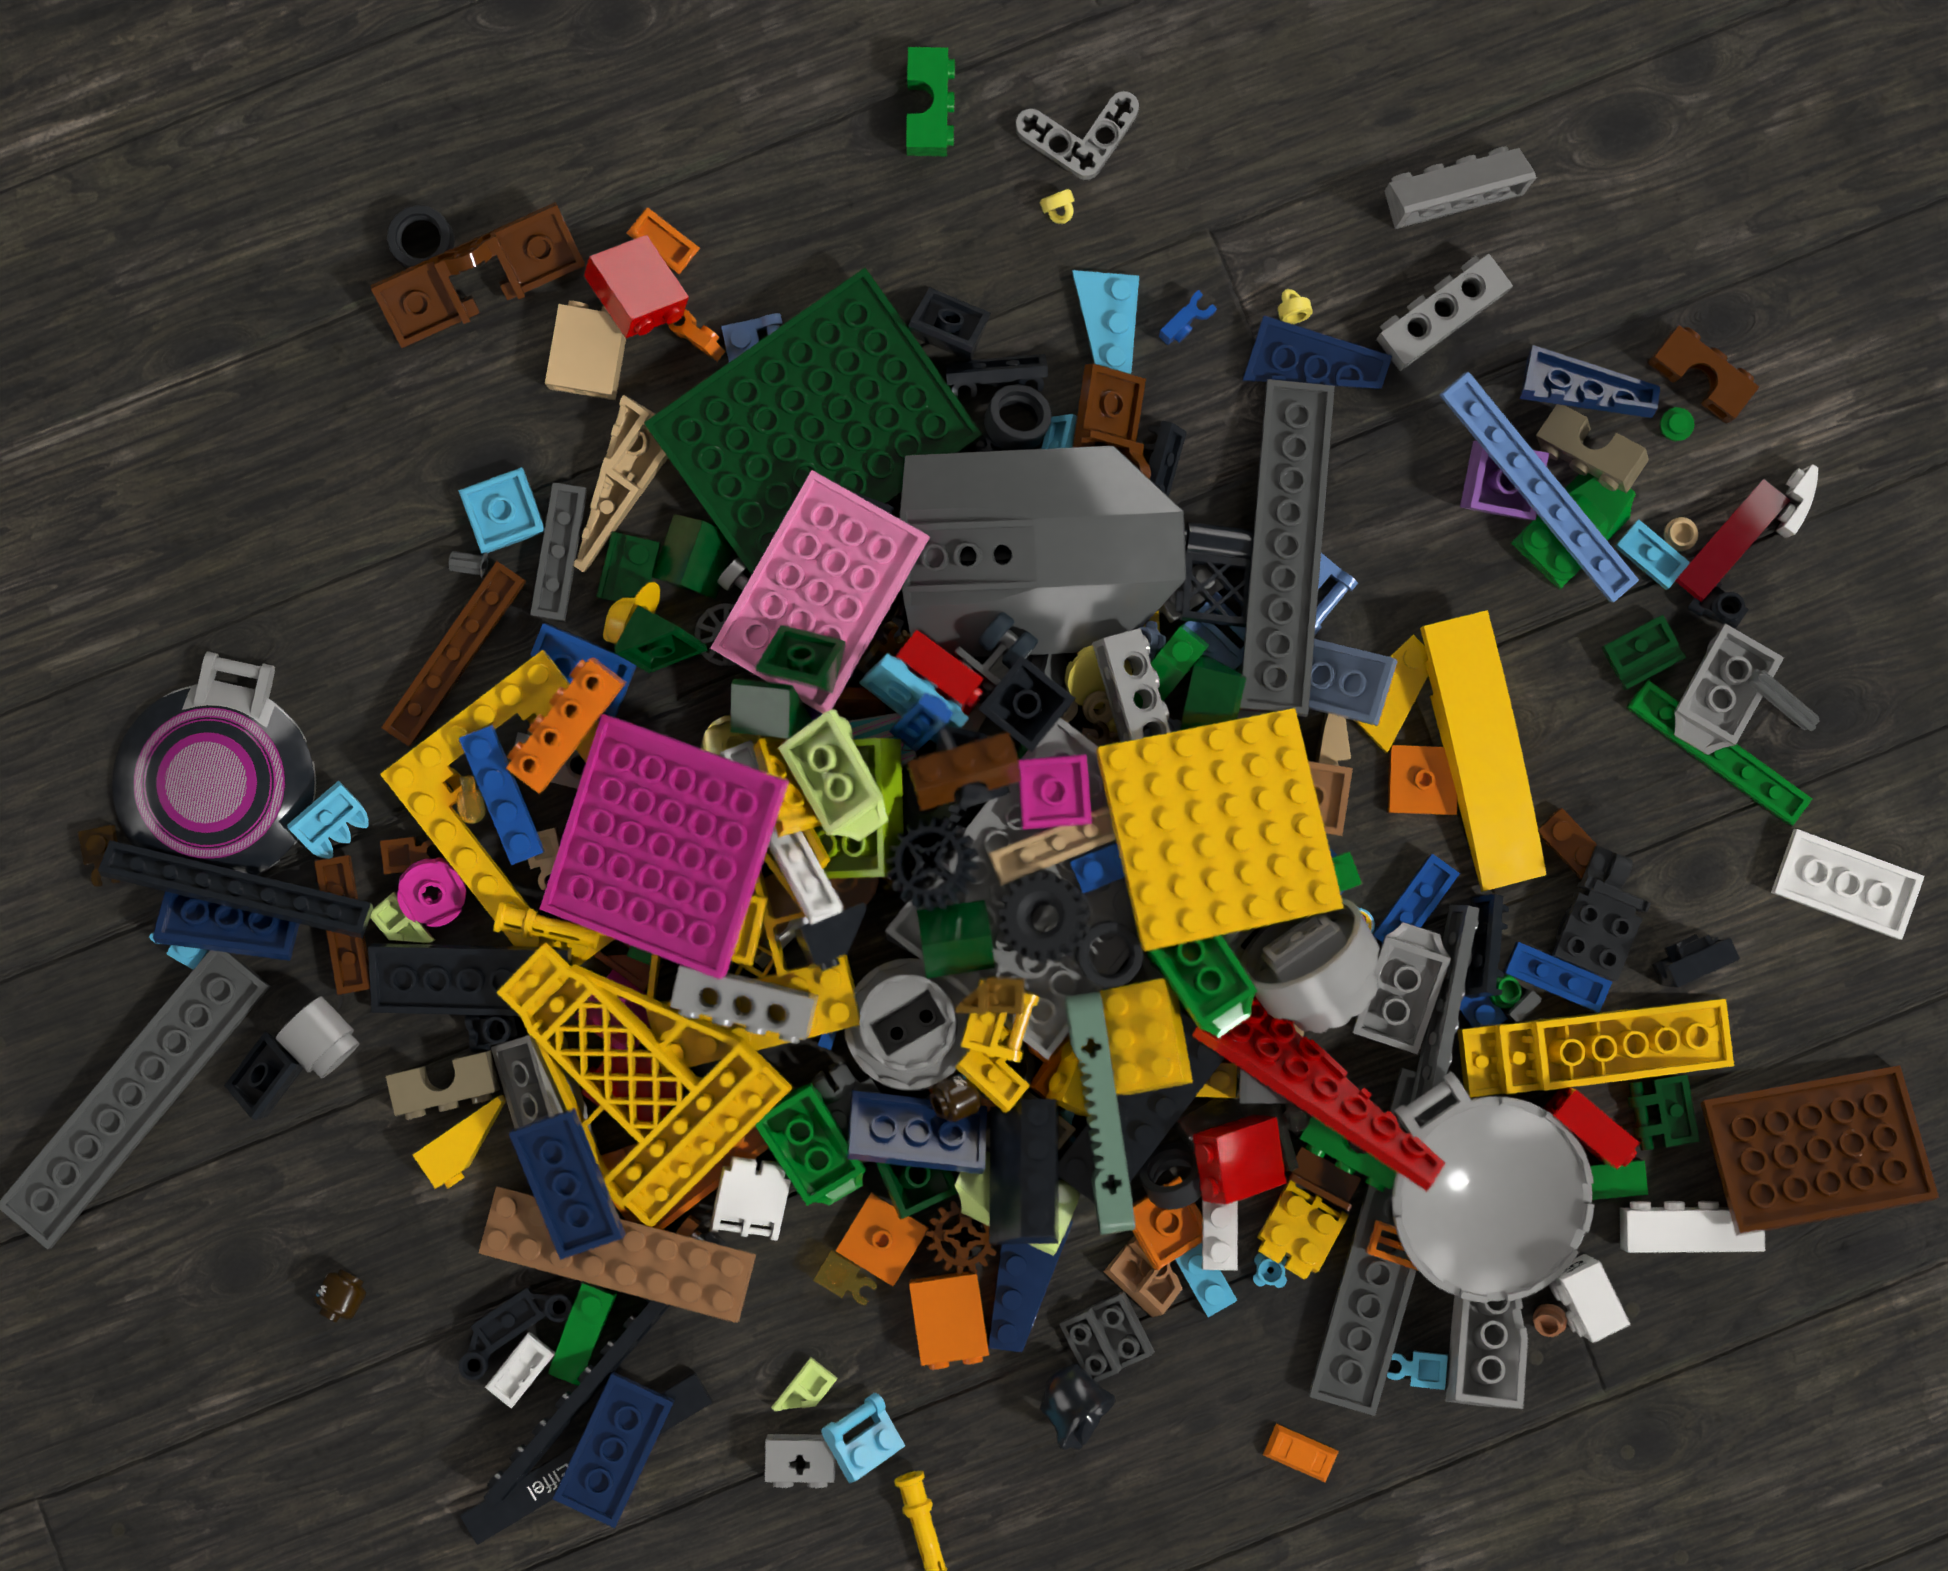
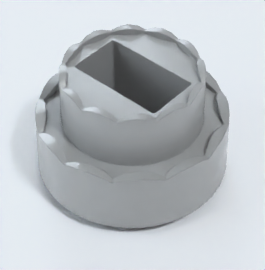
(1315, 968)
(895, 998)

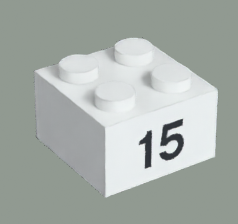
(1589, 1299)

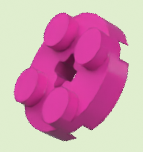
(423, 909)

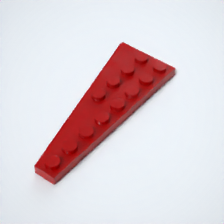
(1318, 1084)

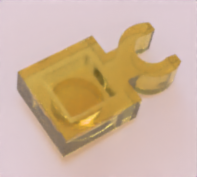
(840, 1275)

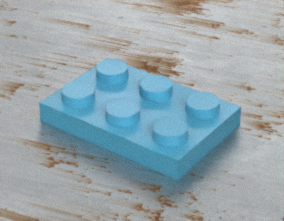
(901, 689)

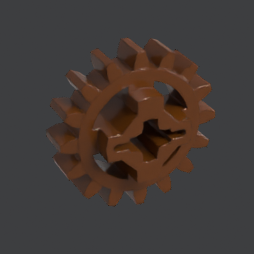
(960, 1252)

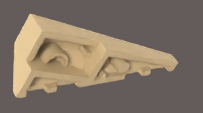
(624, 475)

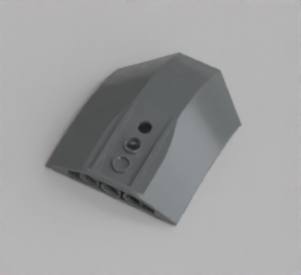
(1085, 535)

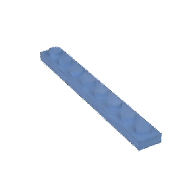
(1539, 487)

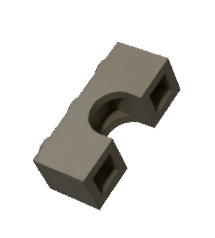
(1613, 465)
(413, 1092)

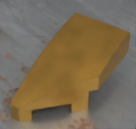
(996, 996)

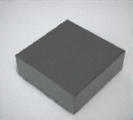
(1523, 1007)

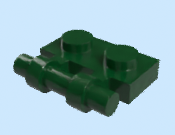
(1673, 1108)

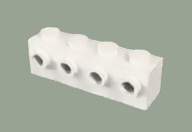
(1683, 1229)

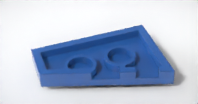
(568, 650)

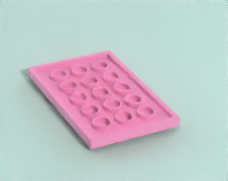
(823, 573)

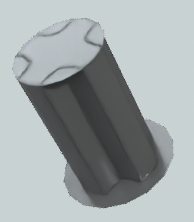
(468, 563)

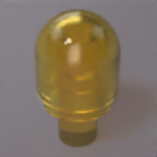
(470, 801)

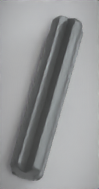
(1783, 700)

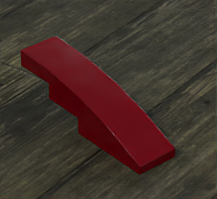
(1732, 540)

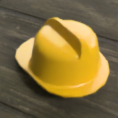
(623, 609)

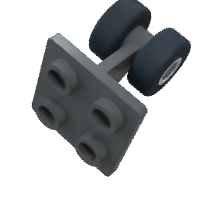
(999, 635)

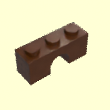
(1728, 386)
(942, 773)

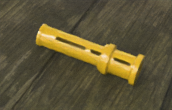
(529, 923)
(918, 1508)

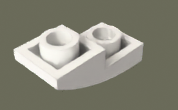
(1801, 493)

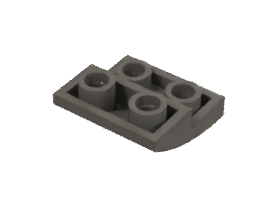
(1107, 1337)

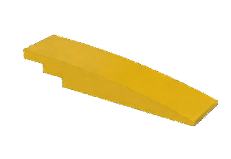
(1483, 750)
(1595, 1048)

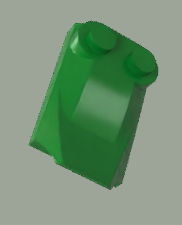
(1603, 507)
(1207, 982)
(811, 1147)

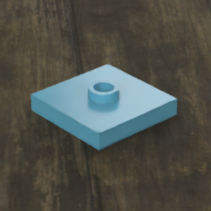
(502, 511)

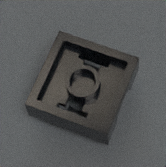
(1694, 959)

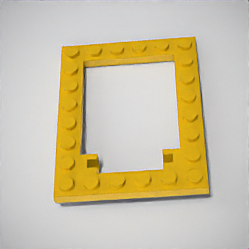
(421, 787)

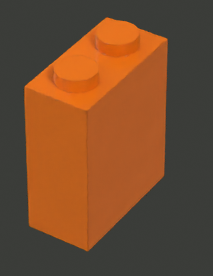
(949, 1319)

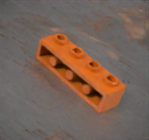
(565, 725)

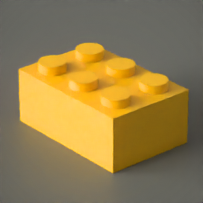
(1145, 1037)

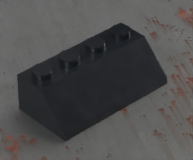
(1024, 1173)

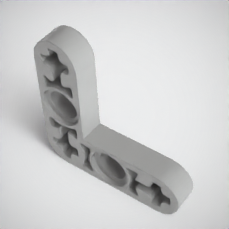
(1089, 145)

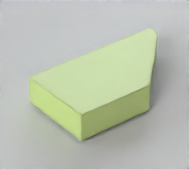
(806, 1388)

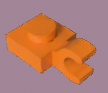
(702, 338)

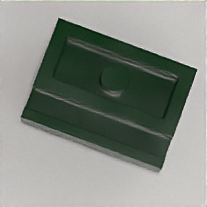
(627, 566)
(1643, 652)

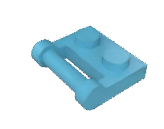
(867, 1448)

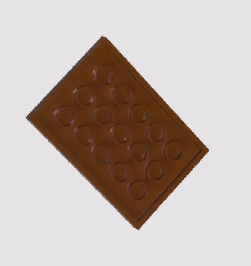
(1818, 1150)

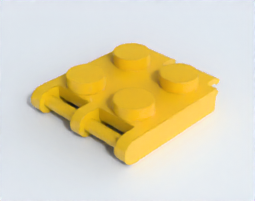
(1300, 1231)

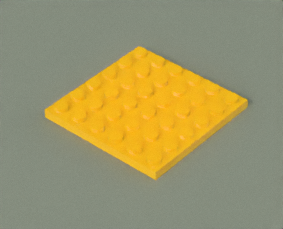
(1218, 829)

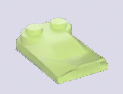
(835, 777)
(975, 1201)

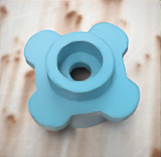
(1263, 1277)

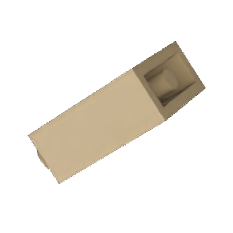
(585, 352)

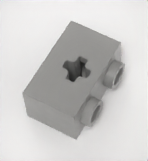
(784, 1448)

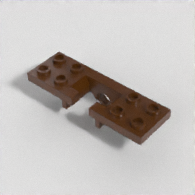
(529, 249)
(1111, 412)

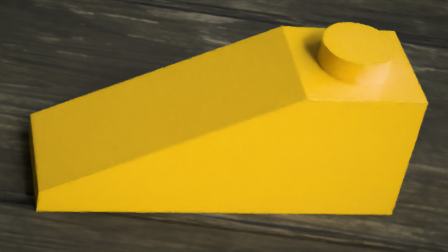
(455, 1149)

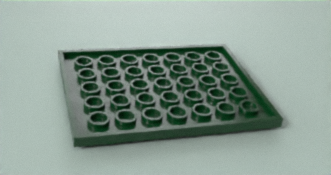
(822, 393)

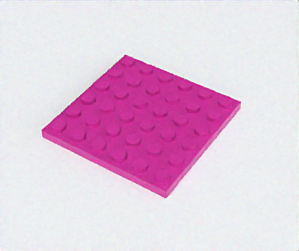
(664, 846)

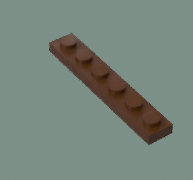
(453, 654)

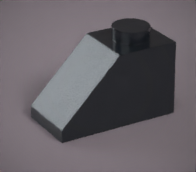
(829, 938)

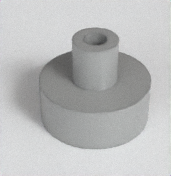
(734, 576)

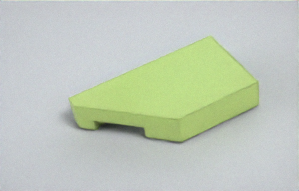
(396, 925)

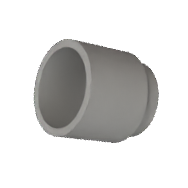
(318, 1038)

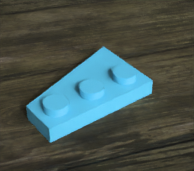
(1109, 316)

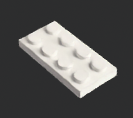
(1847, 884)

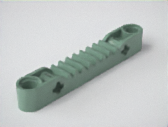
(1112, 1204)

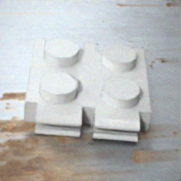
(751, 1197)

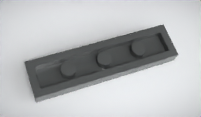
(559, 551)

